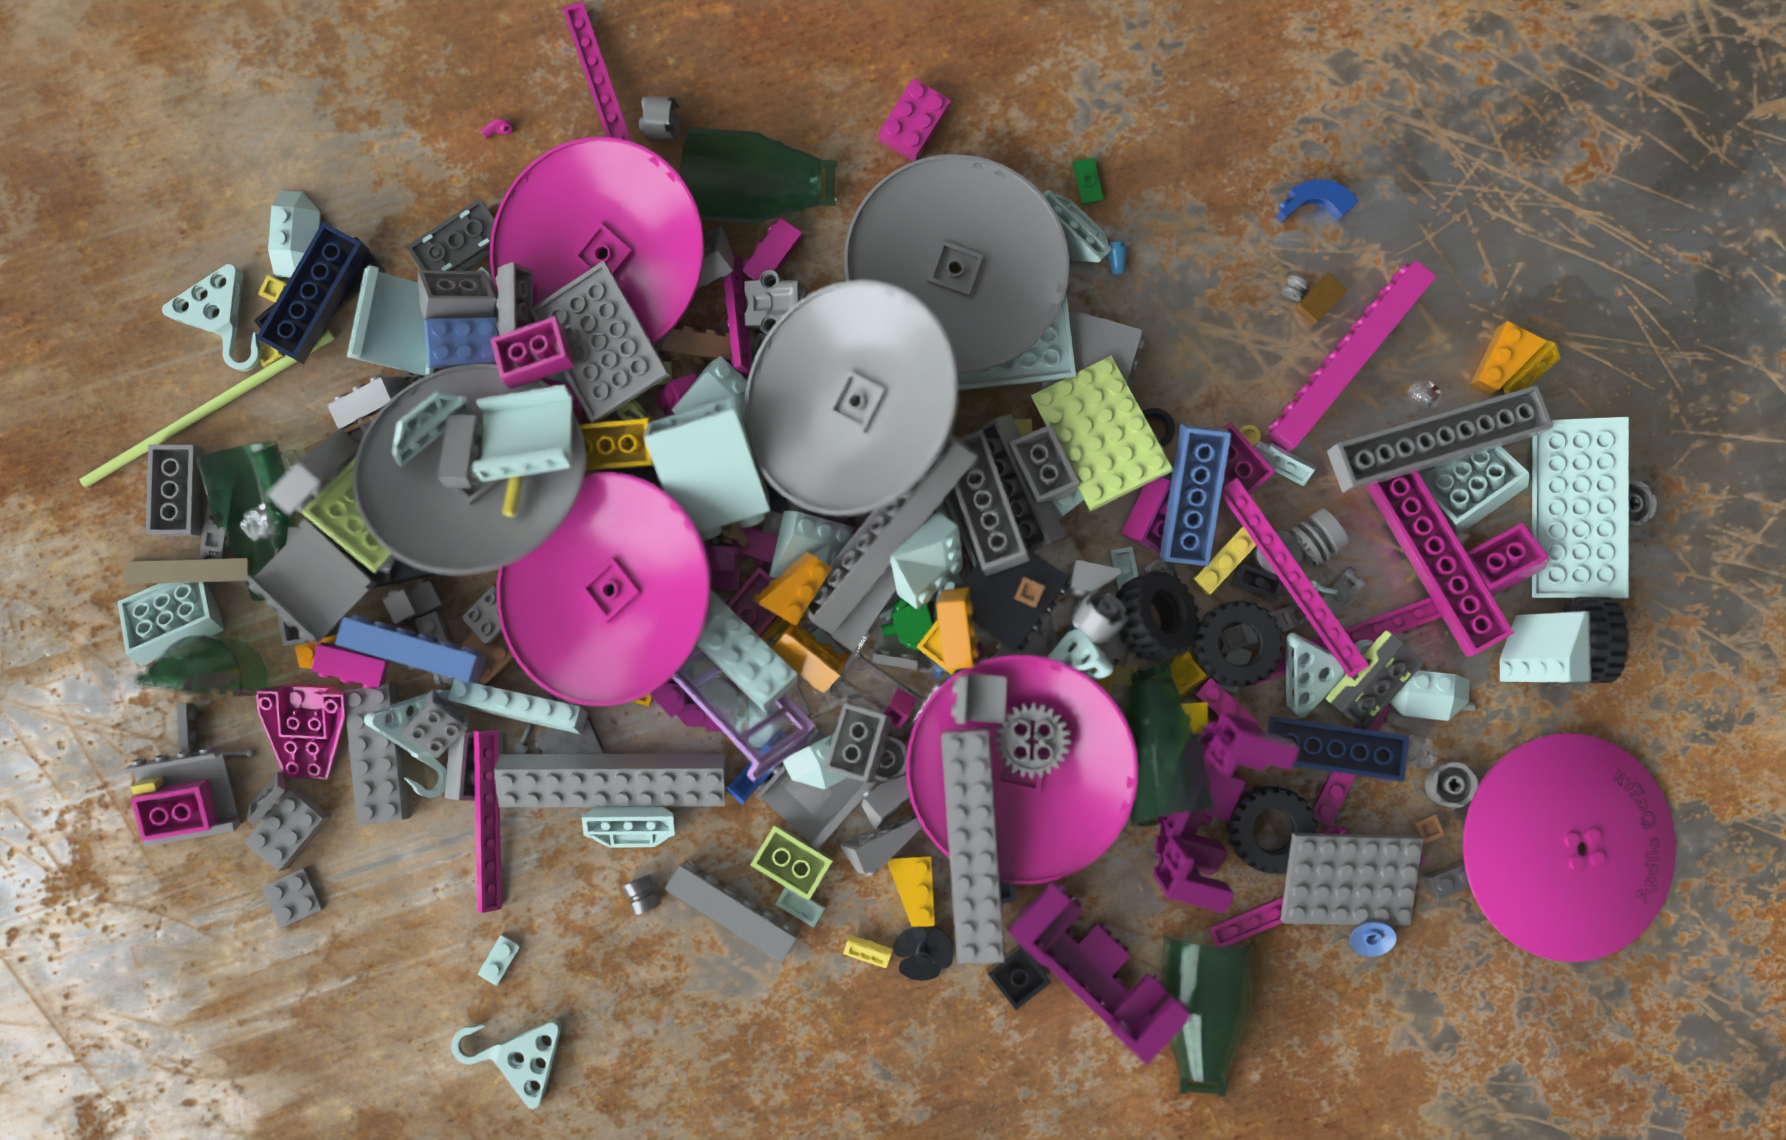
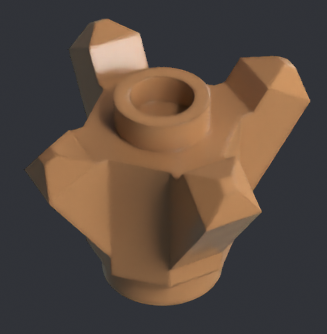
(730, 533)

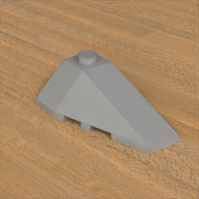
(875, 850)

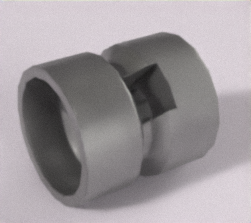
(641, 895)

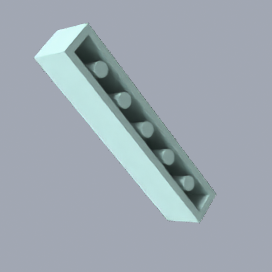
(518, 706)

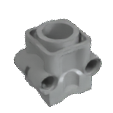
(770, 300)

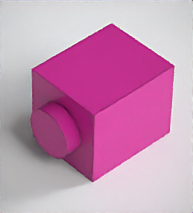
(899, 707)

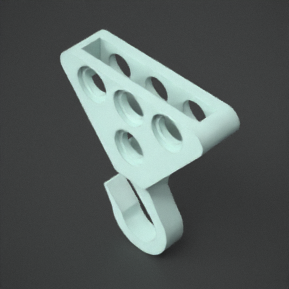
(201, 312)
(1084, 654)
(1314, 672)
(393, 732)
(518, 1073)

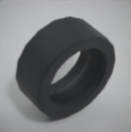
(1168, 421)

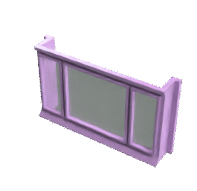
(761, 735)

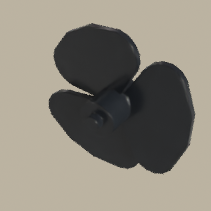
(928, 956)

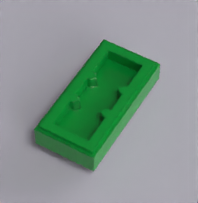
(1087, 181)

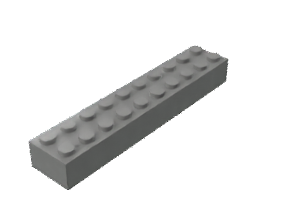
(1439, 439)
(882, 533)
(611, 780)
(973, 845)

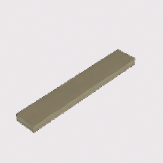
(187, 571)

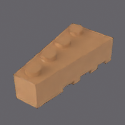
(696, 346)

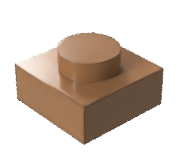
(1029, 592)
(1429, 828)

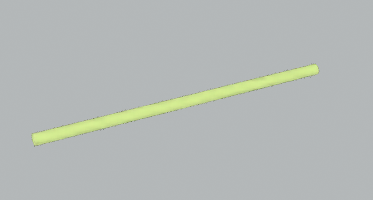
(197, 414)

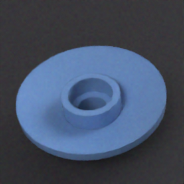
(1373, 938)

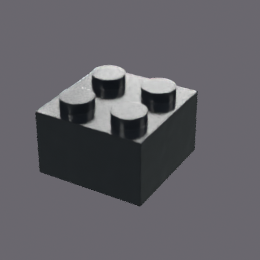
(1018, 976)

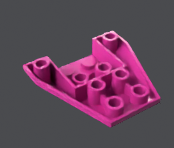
(303, 726)

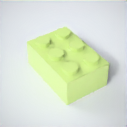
(791, 862)

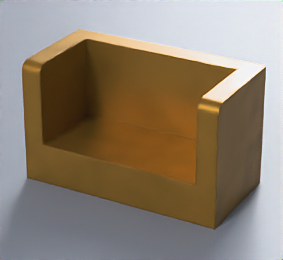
(1320, 299)

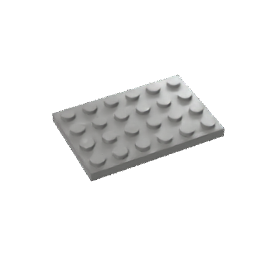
(605, 340)
(1351, 879)

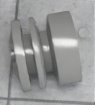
(1319, 536)

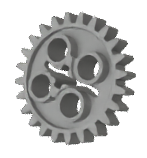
(1053, 741)

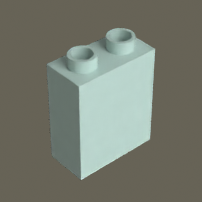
(709, 466)

